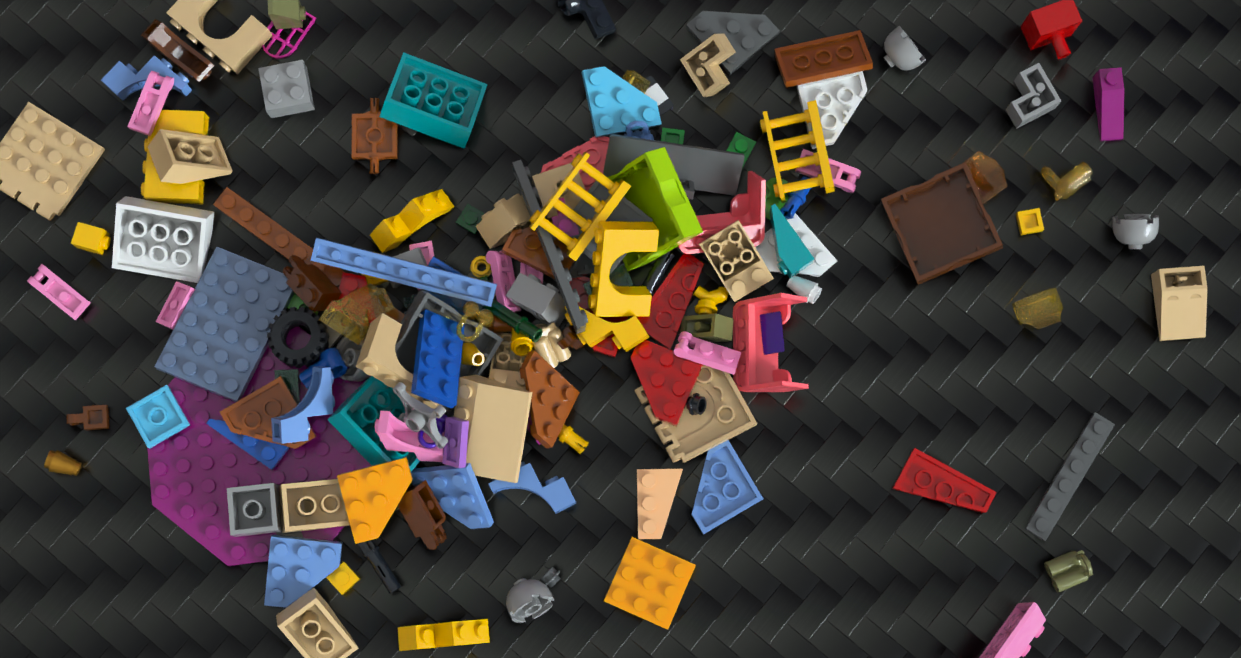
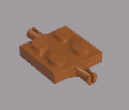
(374, 137)

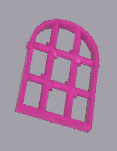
(287, 42)

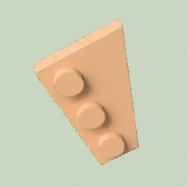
(654, 500)

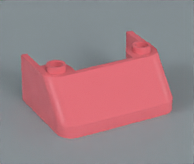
(745, 207)
(755, 370)

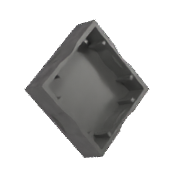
(406, 343)

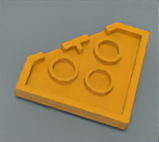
(373, 496)

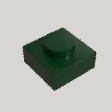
(469, 219)

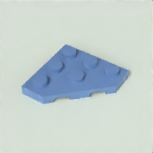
(723, 488)
(457, 493)
(297, 567)

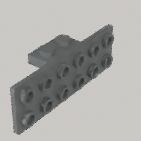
(696, 166)

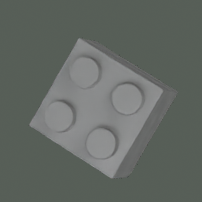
(286, 89)
(254, 509)

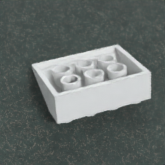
(161, 239)

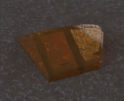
(987, 175)

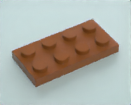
(823, 58)

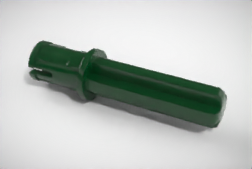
(517, 322)

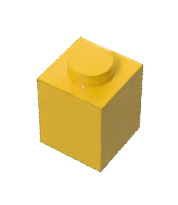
(91, 238)

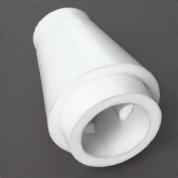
(804, 288)

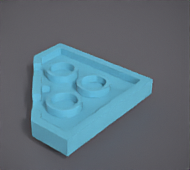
(616, 103)

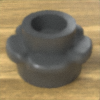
(550, 577)

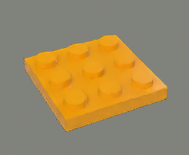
(649, 583)

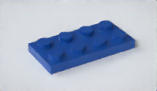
(437, 359)

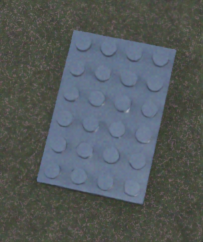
(225, 325)

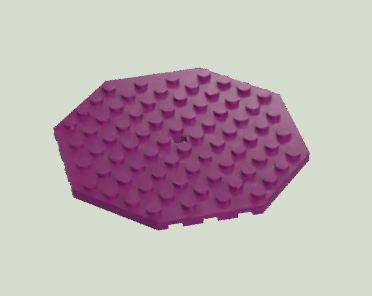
(199, 463)

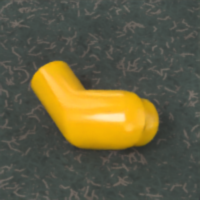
(718, 295)

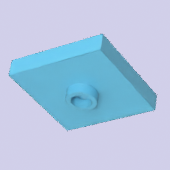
(158, 416)

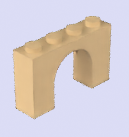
(232, 51)
(380, 359)

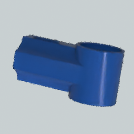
(328, 358)

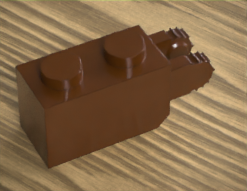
(310, 284)
(423, 514)

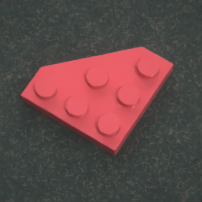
(595, 148)

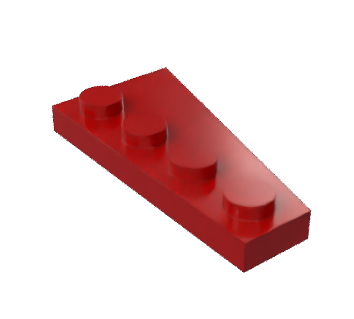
(672, 300)
(937, 481)

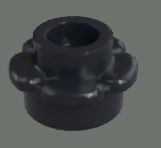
(696, 404)

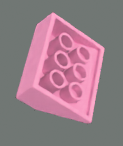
(1016, 632)

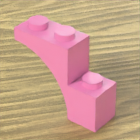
(398, 437)

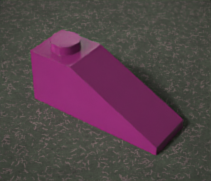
(1109, 103)

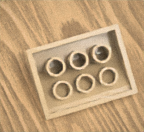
(496, 425)

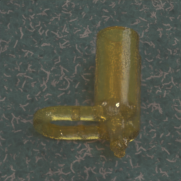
(1070, 182)
(472, 312)

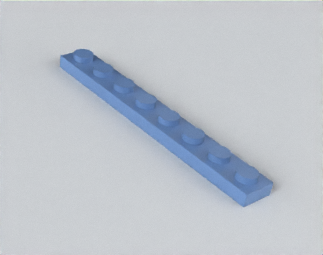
(403, 272)

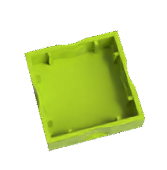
(662, 197)

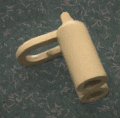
(548, 347)

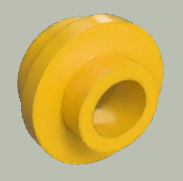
(474, 267)
(706, 306)

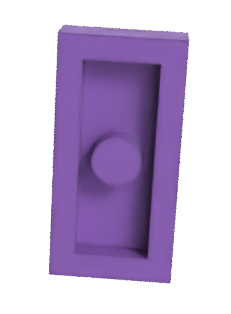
(456, 449)

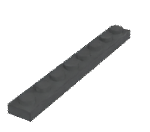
(553, 254)

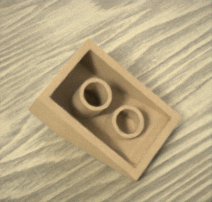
(188, 157)
(312, 506)
(315, 628)

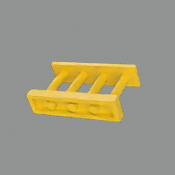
(818, 158)
(602, 208)

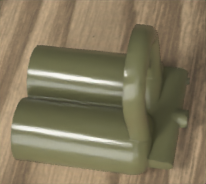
(1069, 570)

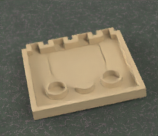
(44, 161)
(723, 418)

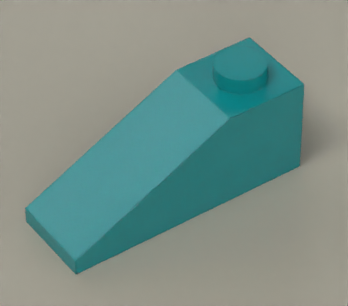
(789, 248)

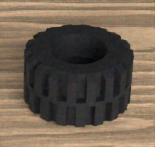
(288, 321)

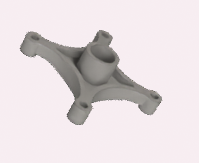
(420, 416)

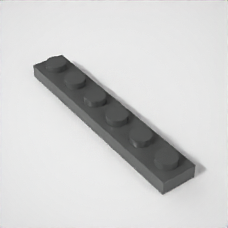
(1069, 476)

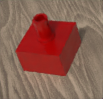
(1052, 26)

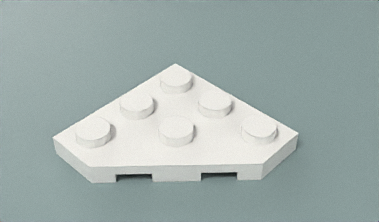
(835, 101)
(822, 257)

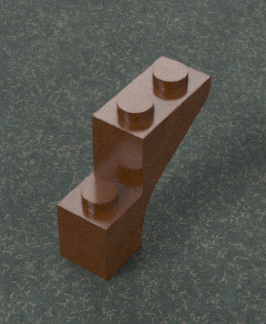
(177, 51)

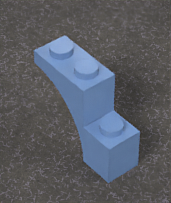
(126, 79)
(317, 402)
(555, 492)

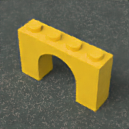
(155, 190)
(612, 241)

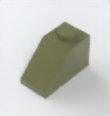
(286, 13)
(709, 327)

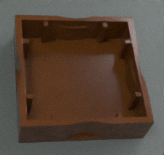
(942, 223)

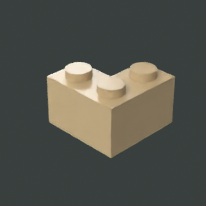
(704, 63)
(504, 218)

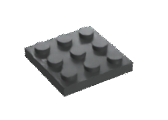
(624, 211)

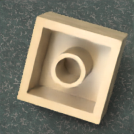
(549, 181)

